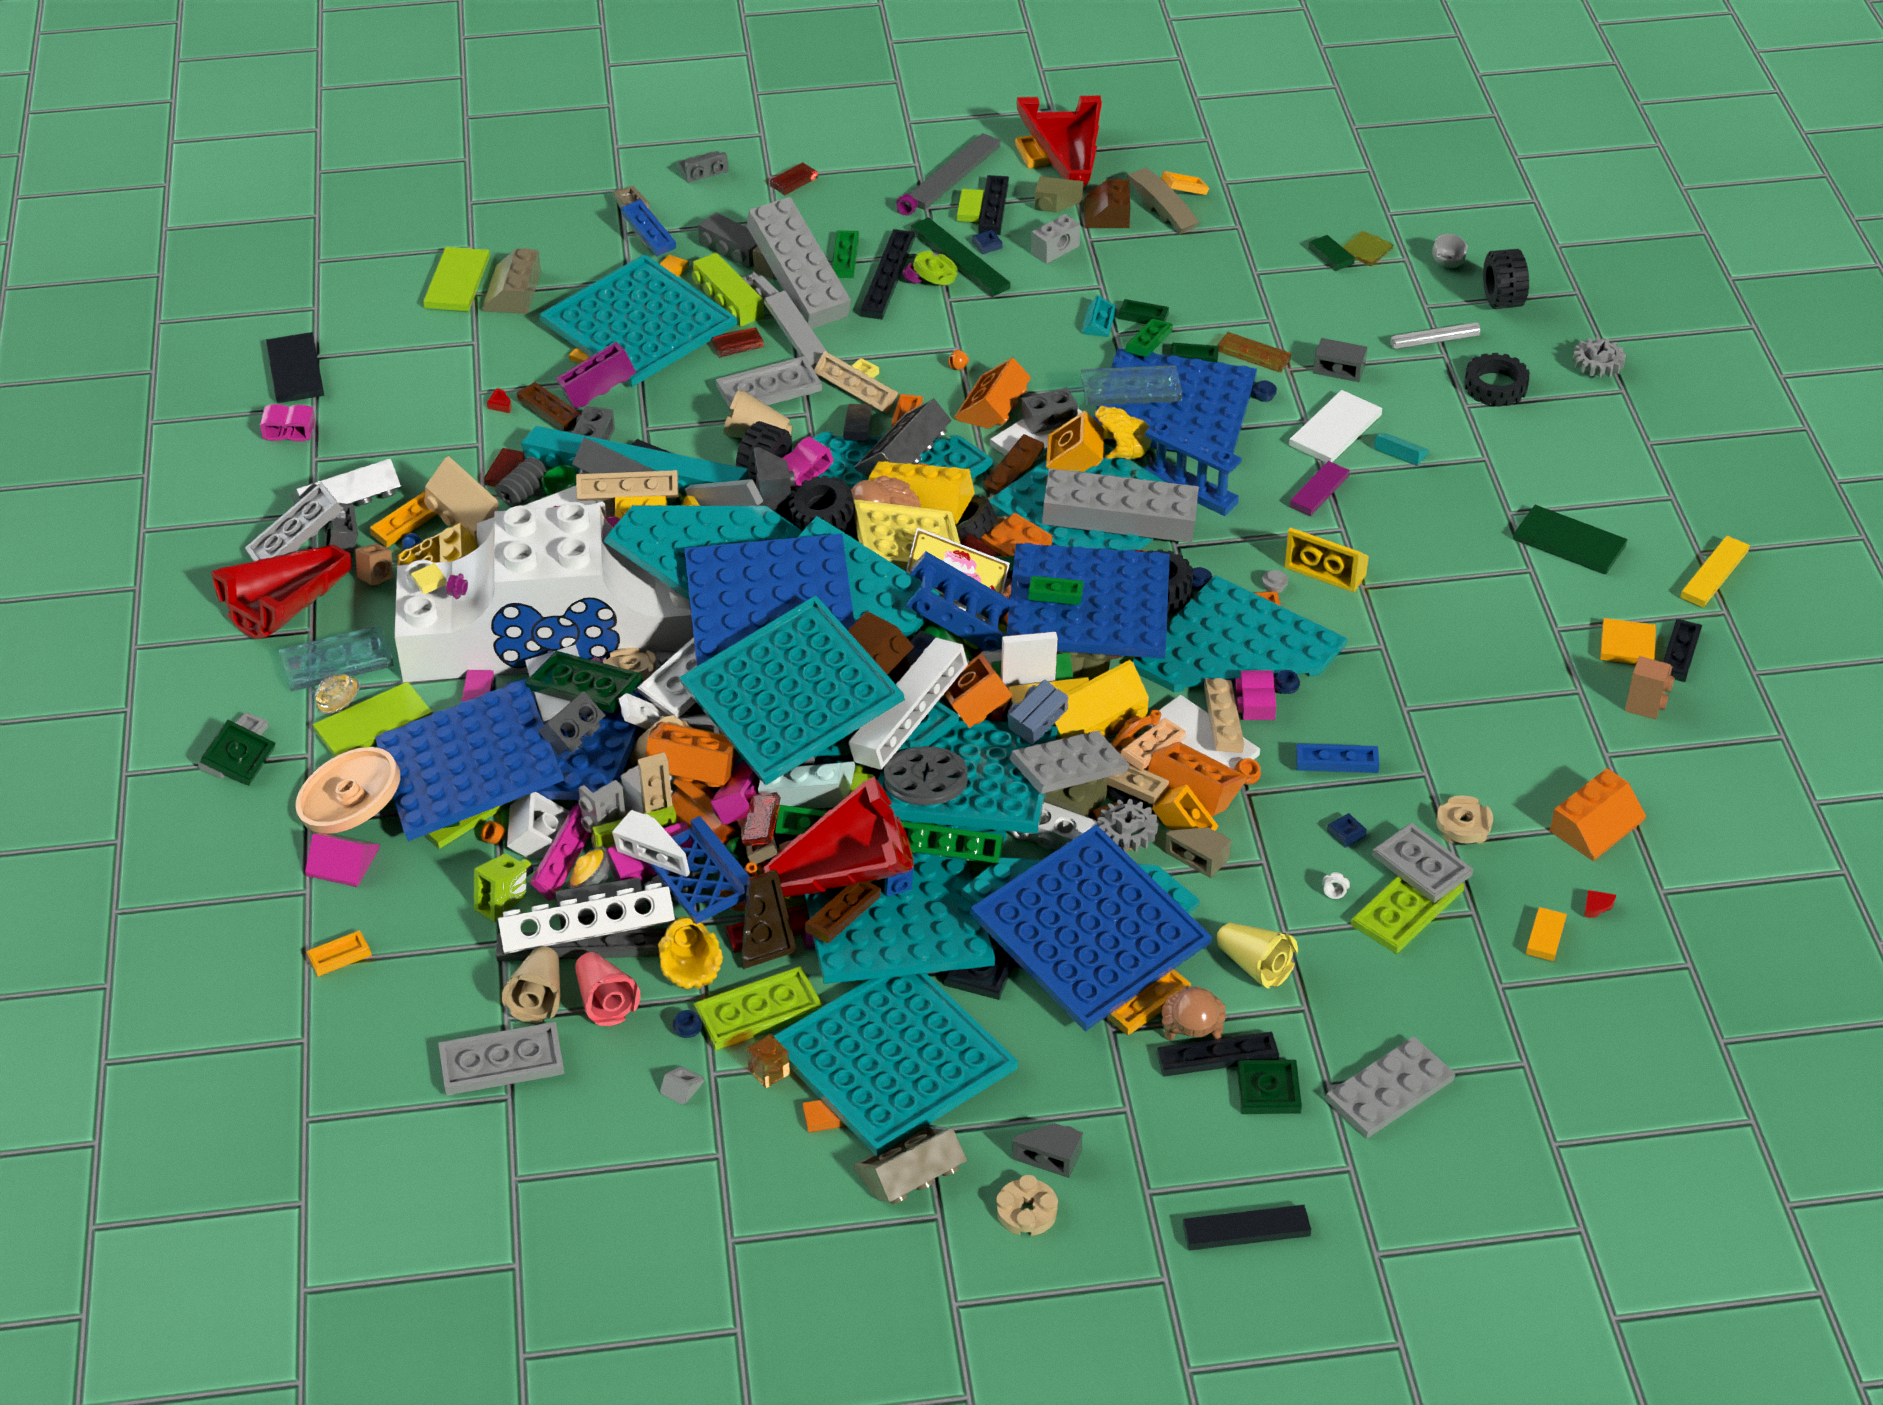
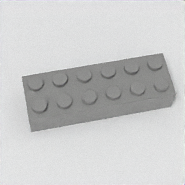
(798, 262)
(1120, 505)

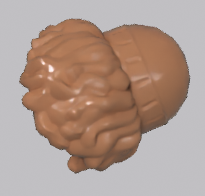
(886, 491)
(1193, 1013)

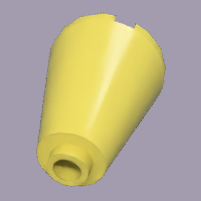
(1259, 952)

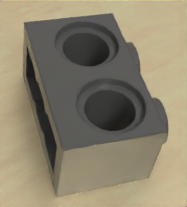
(1048, 410)
(595, 423)
(343, 529)
(575, 727)

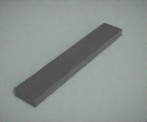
(955, 170)
(618, 945)

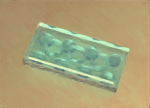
(1131, 385)
(341, 654)

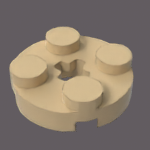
(633, 660)
(1455, 830)
(1030, 1191)

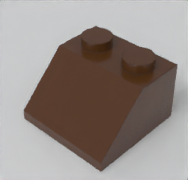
(1108, 205)
(881, 640)

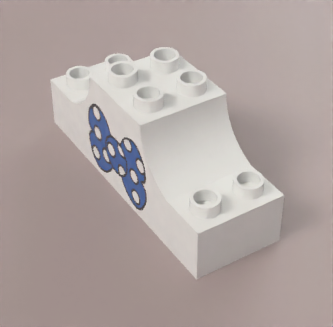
(531, 591)

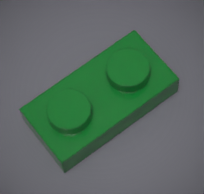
(1056, 590)

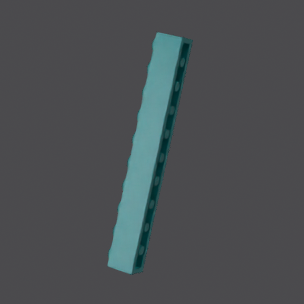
(560, 448)

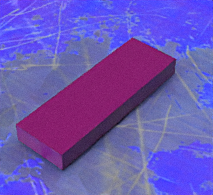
(1319, 488)

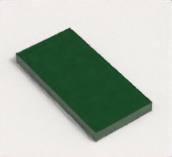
(1570, 539)
(569, 675)

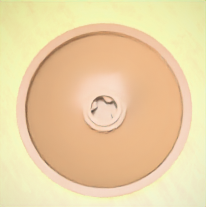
(348, 790)

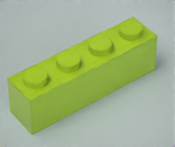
(728, 288)

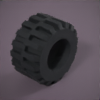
(1506, 278)
(766, 437)
(823, 498)
(1179, 581)

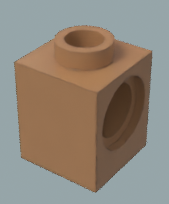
(374, 564)

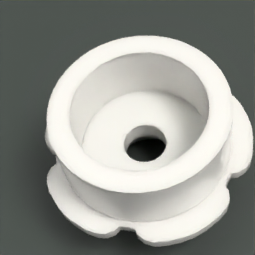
(1335, 891)

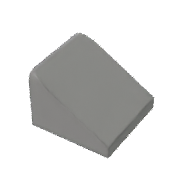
(681, 1084)

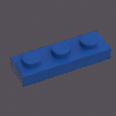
(648, 227)
(1337, 758)

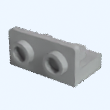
(601, 806)

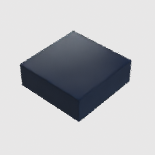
(987, 242)
(1346, 830)

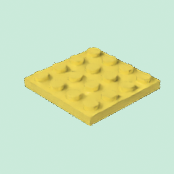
(892, 528)

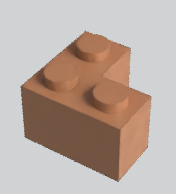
(1648, 687)

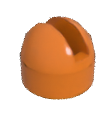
(958, 360)
(493, 832)

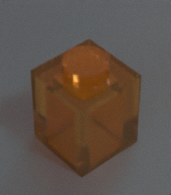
(768, 1060)

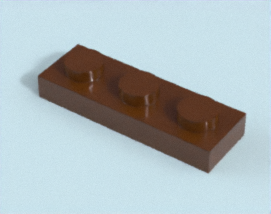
(548, 406)
(1014, 464)
(842, 910)

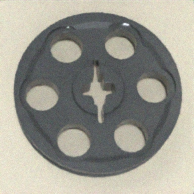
(915, 772)

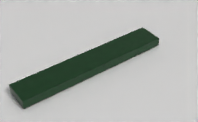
(963, 258)

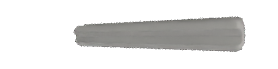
(1435, 335)

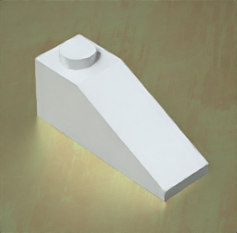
(646, 840)

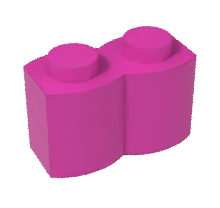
(287, 422)
(808, 460)
(1257, 695)

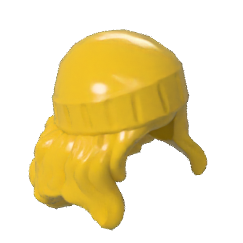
(1127, 432)
(689, 954)

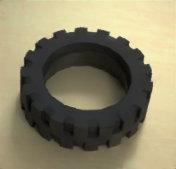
(1494, 394)
(979, 516)

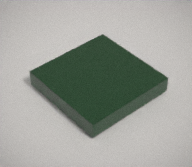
(238, 752)
(1269, 1087)

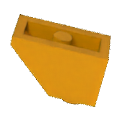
(1182, 810)

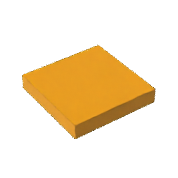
(1627, 641)

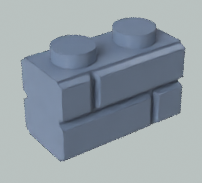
(1037, 712)

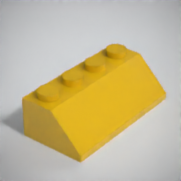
(935, 486)
(1104, 703)

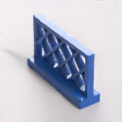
(731, 873)

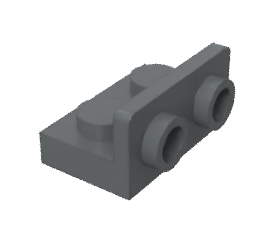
(703, 166)

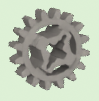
(1599, 357)
(1129, 824)

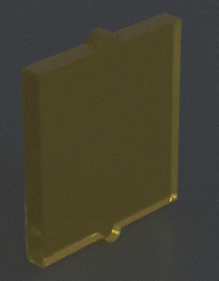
(1368, 248)

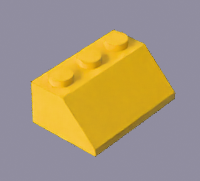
(1325, 560)

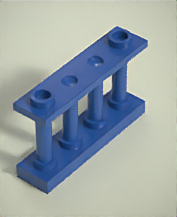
(1209, 495)
(965, 590)

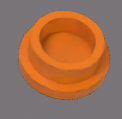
(1249, 768)

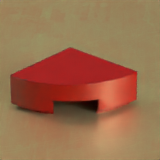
(499, 401)
(1598, 903)

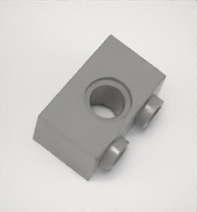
(1055, 239)

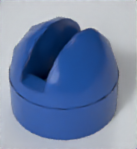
(410, 541)

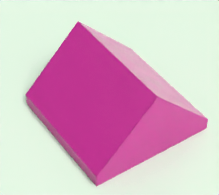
(339, 858)

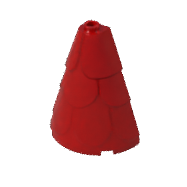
(1065, 136)
(275, 589)
(846, 846)

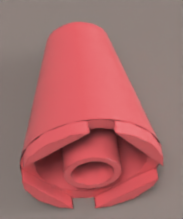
(605, 990)

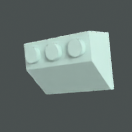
(813, 785)

